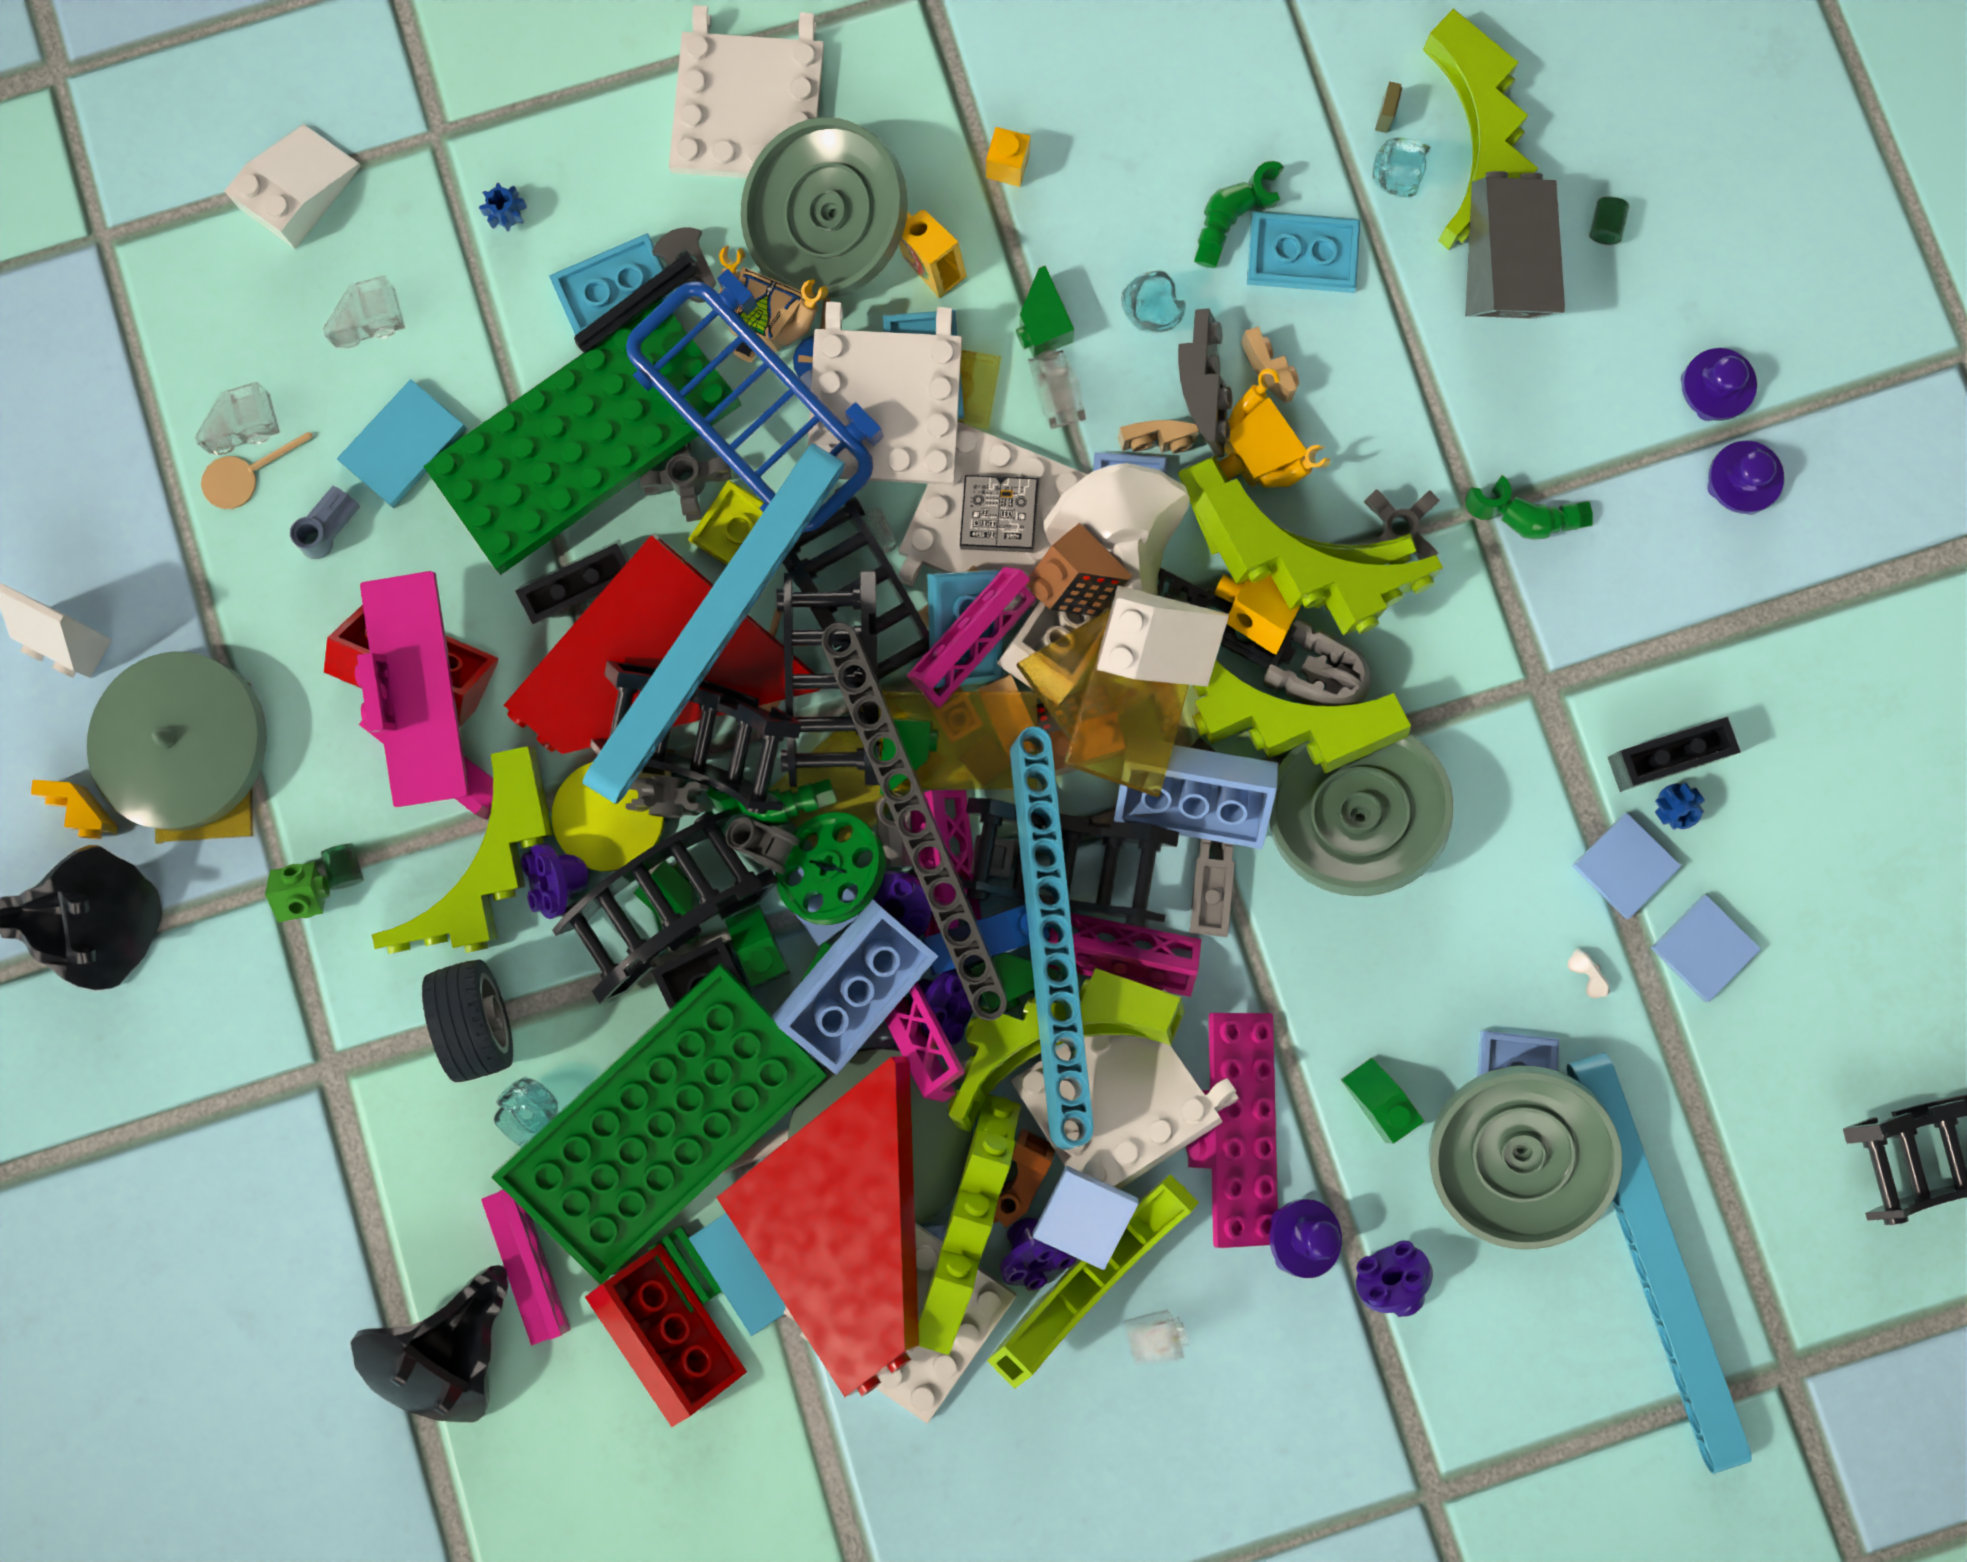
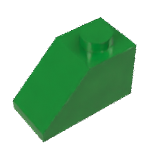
(1043, 317)
(918, 740)
(675, 888)
(756, 947)
(1382, 1101)

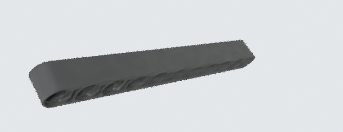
(915, 841)

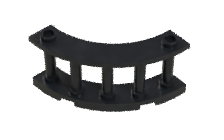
(806, 570)
(862, 599)
(712, 700)
(1073, 829)
(677, 928)
(1904, 1126)

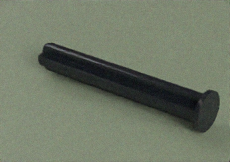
(637, 302)

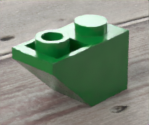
(1016, 977)

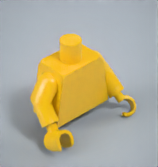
(1264, 444)

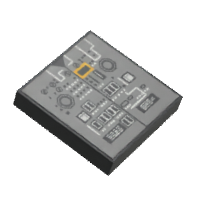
(999, 513)

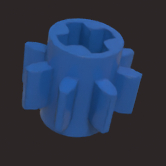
(512, 205)
(1679, 806)

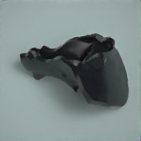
(86, 918)
(440, 1362)

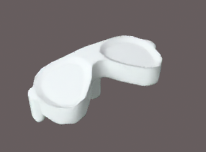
(1582, 963)

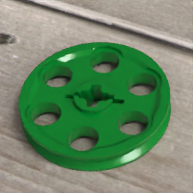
(832, 883)

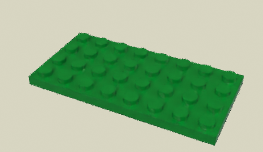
(572, 443)
(659, 1124)

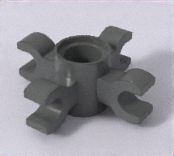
(682, 461)
(1386, 512)
(667, 797)

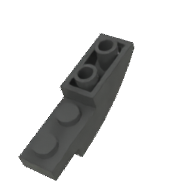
(1202, 384)

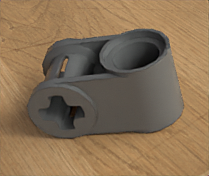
(761, 843)

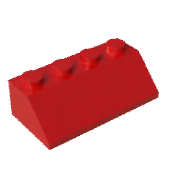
(469, 666)
(672, 1351)

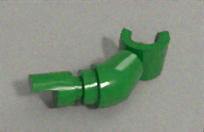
(1229, 204)
(1524, 517)
(807, 797)

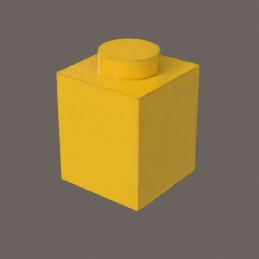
(1007, 156)

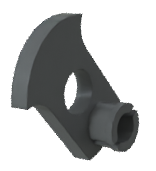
(671, 248)

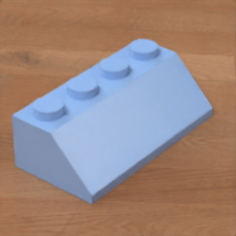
(1207, 798)
(854, 987)

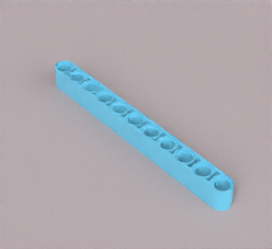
(713, 624)
(1042, 951)
(1667, 1282)

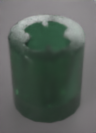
(1609, 220)
(342, 866)

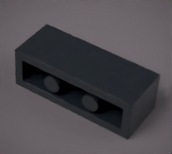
(572, 582)
(1673, 754)

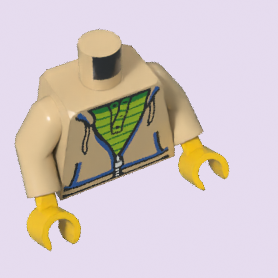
(781, 311)

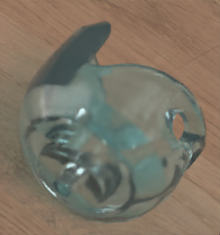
(1400, 164)
(1159, 306)
(524, 1109)

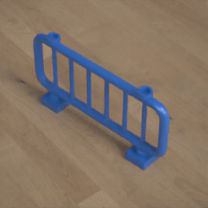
(724, 304)

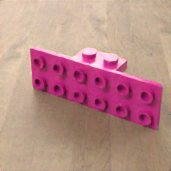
(411, 689)
(1244, 1144)

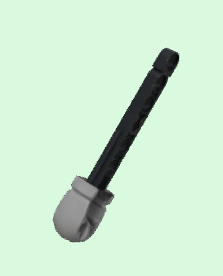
(1345, 675)

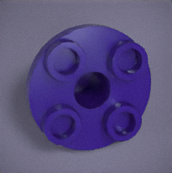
(1719, 384)
(1746, 477)
(552, 879)
(905, 901)
(948, 1003)
(1305, 1238)
(1031, 1259)
(1394, 1279)

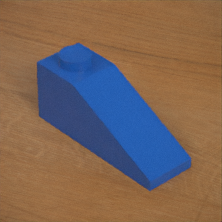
(1001, 932)

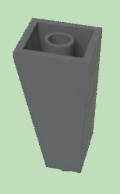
(1514, 248)

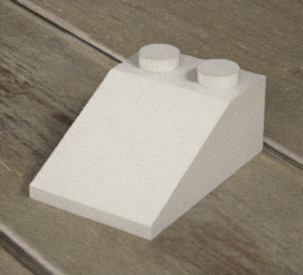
(292, 183)
(1038, 631)
(51, 634)
(1160, 639)

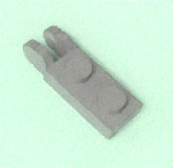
(1212, 892)

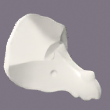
(1128, 512)

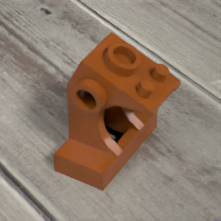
(1033, 1160)

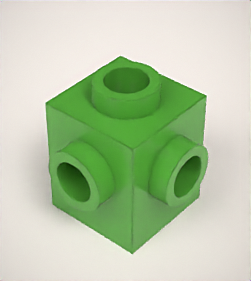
(297, 891)

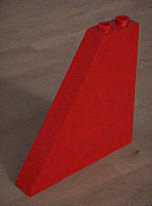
(638, 623)
(838, 1228)

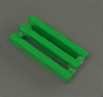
(686, 1269)

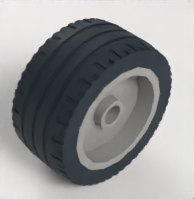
(467, 1021)

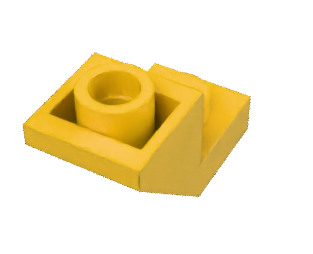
(82, 809)

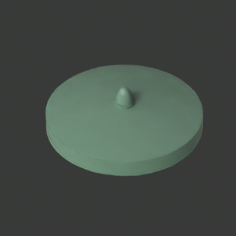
(824, 206)
(176, 741)
(1365, 822)
(937, 1143)
(1525, 1157)

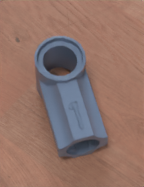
(326, 518)

